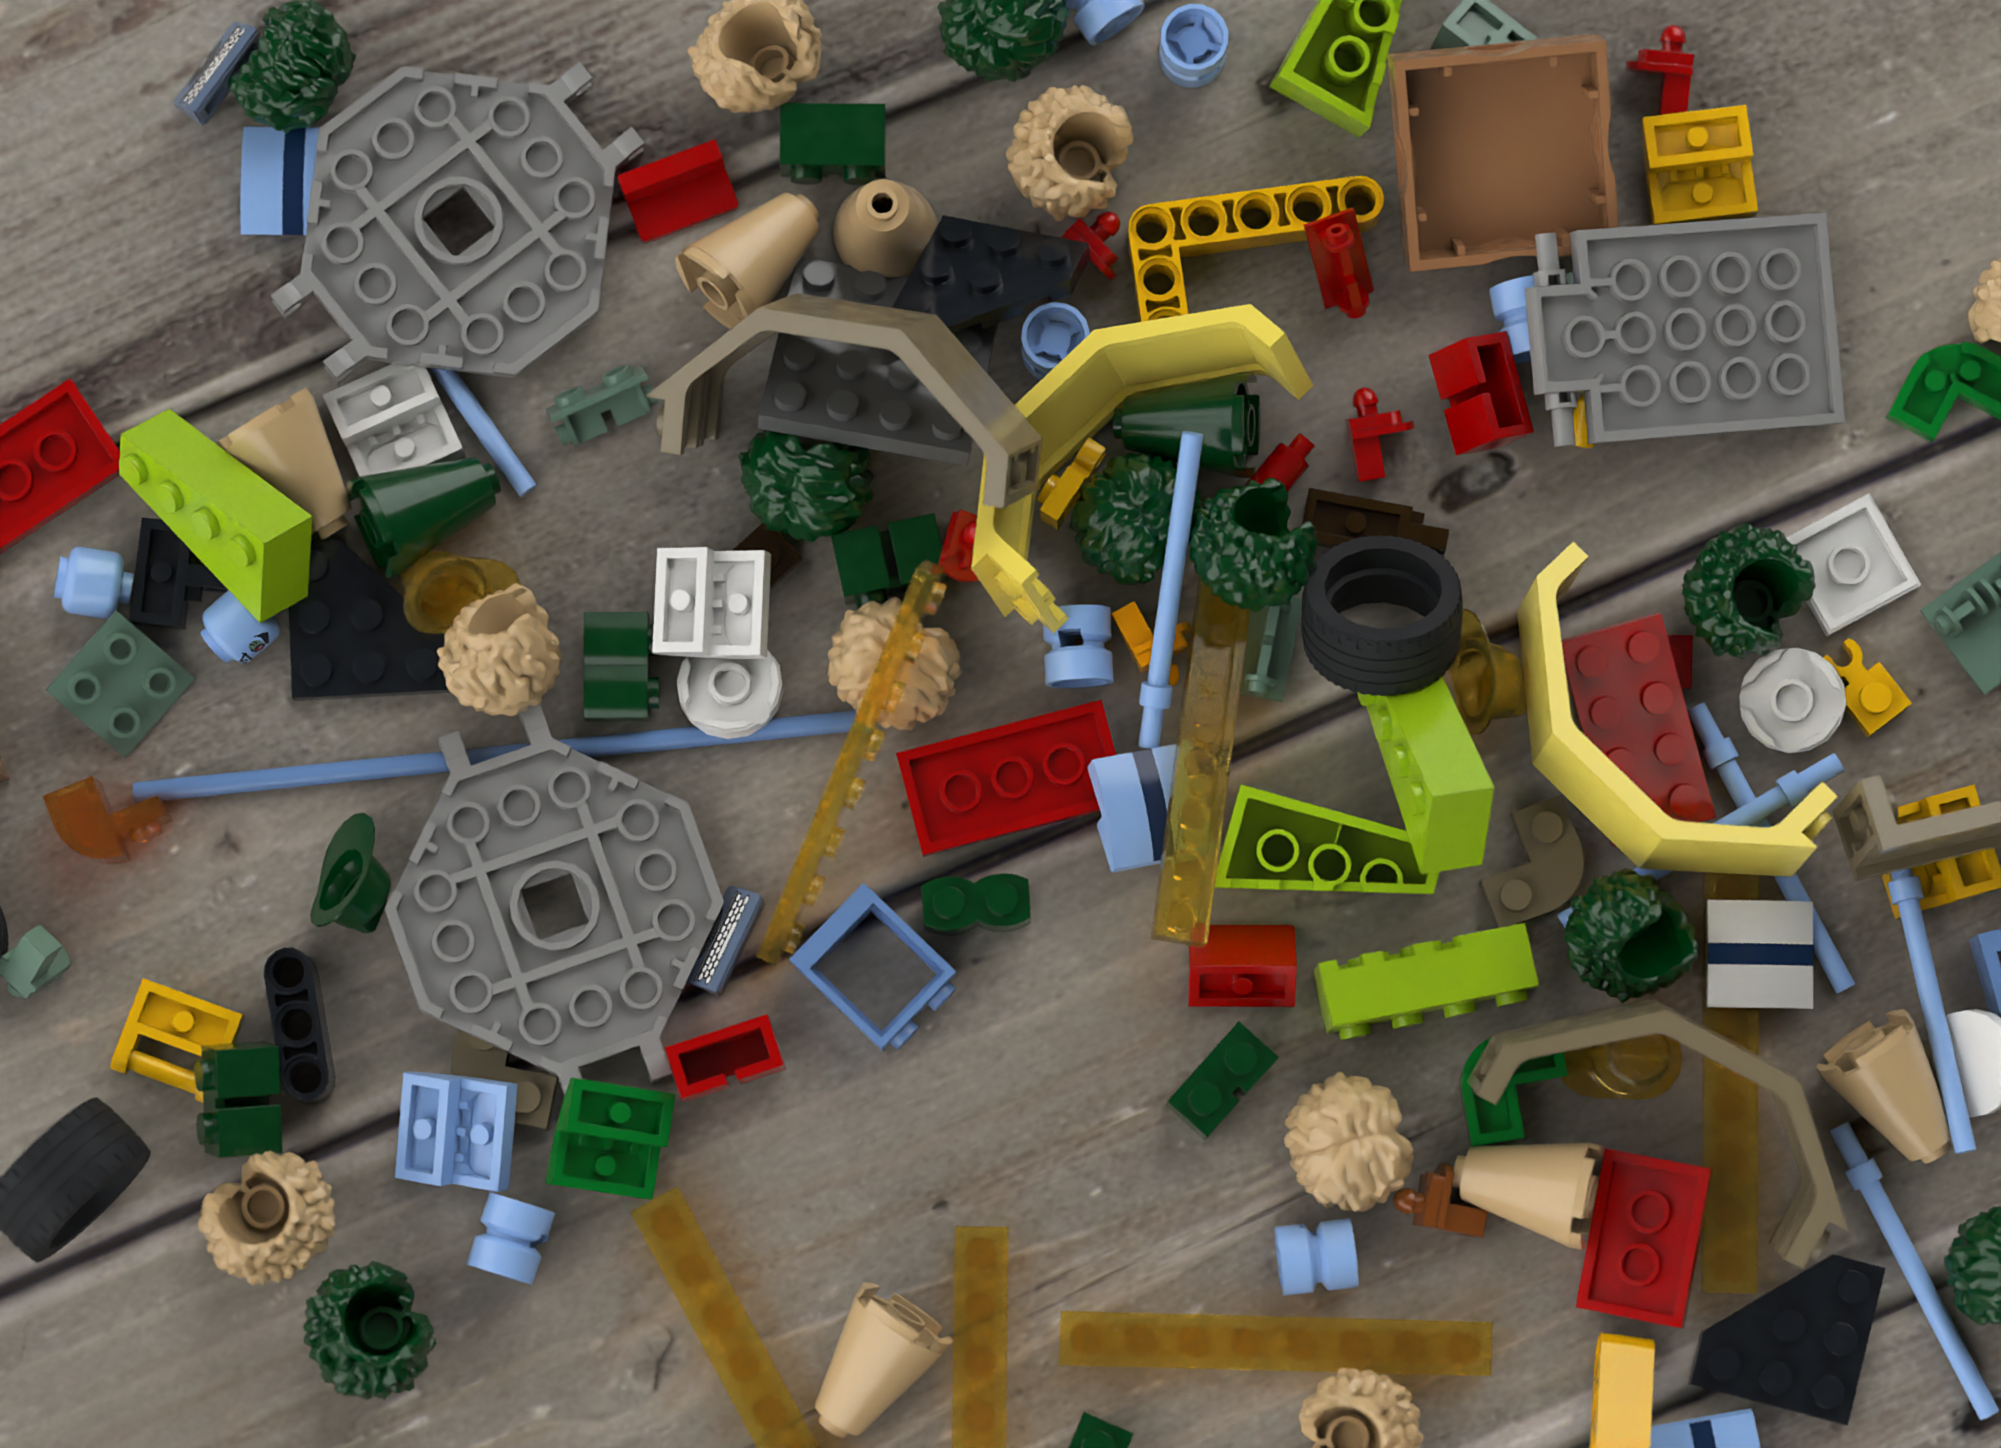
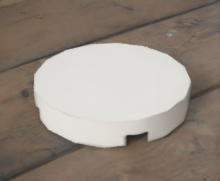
(730, 695)
(1792, 700)
(1978, 1058)

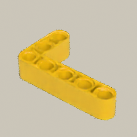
(1231, 231)
(1622, 1392)

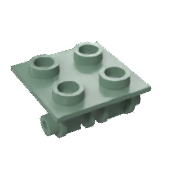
(1970, 623)
(120, 684)

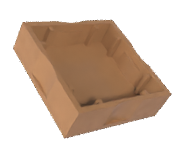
(1501, 148)

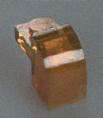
(93, 830)

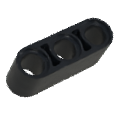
(282, 1006)

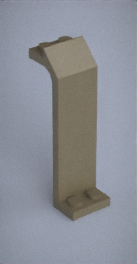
(1881, 847)

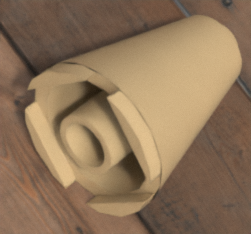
(883, 228)
(749, 257)
(295, 457)
(1891, 1085)
(1534, 1186)
(876, 1360)

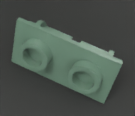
(582, 408)
(1270, 650)

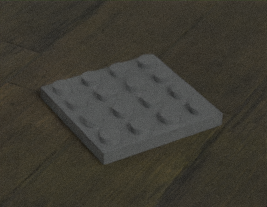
(857, 390)

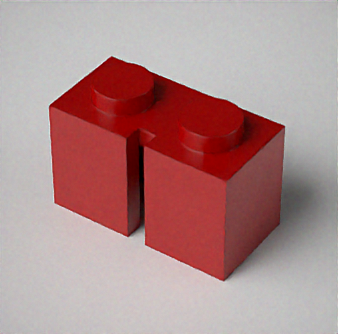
(1482, 392)
(707, 1061)

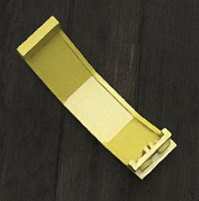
(1081, 399)
(1608, 795)

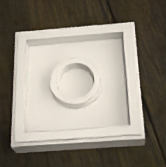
(1853, 564)

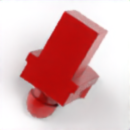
(1672, 65)
(1105, 226)
(1364, 433)
(959, 546)

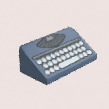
(210, 81)
(726, 940)

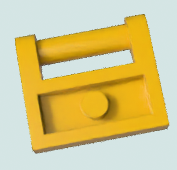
(176, 1021)

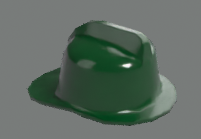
(351, 880)

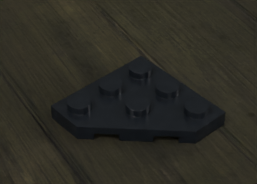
(989, 272)
(355, 636)
(1796, 1342)

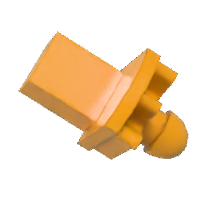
(1139, 638)

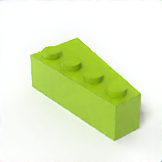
(1340, 60)
(221, 511)
(1434, 775)
(1308, 847)
(1425, 980)

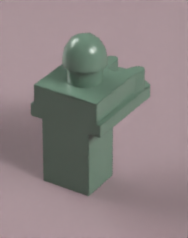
(33, 963)

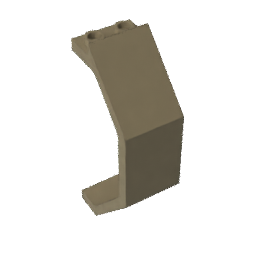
(919, 339)
(1815, 1203)

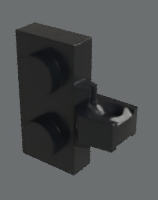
(167, 578)

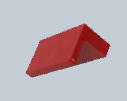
(678, 191)
(1244, 967)

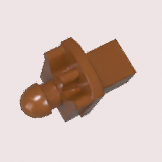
(1433, 1208)

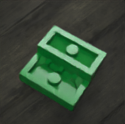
(610, 1138)

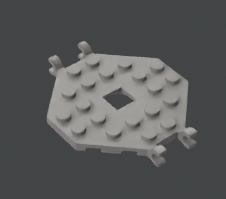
(407, 154)
(520, 826)

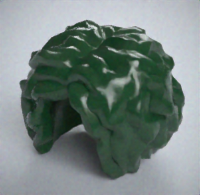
(1002, 35)
(295, 68)
(805, 490)
(1127, 517)
(1247, 549)
(1744, 588)
(1629, 936)
(1976, 1267)
(366, 1331)

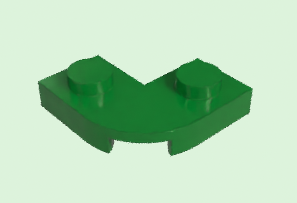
(1941, 377)
(1503, 1121)

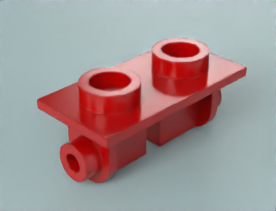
(1340, 262)

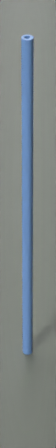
(434, 762)

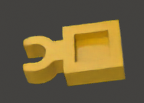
(1061, 493)
(1870, 694)

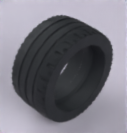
(1382, 658)
(68, 1178)

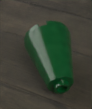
(1214, 407)
(420, 508)

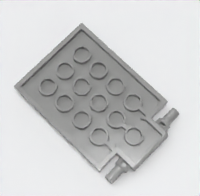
(1687, 329)

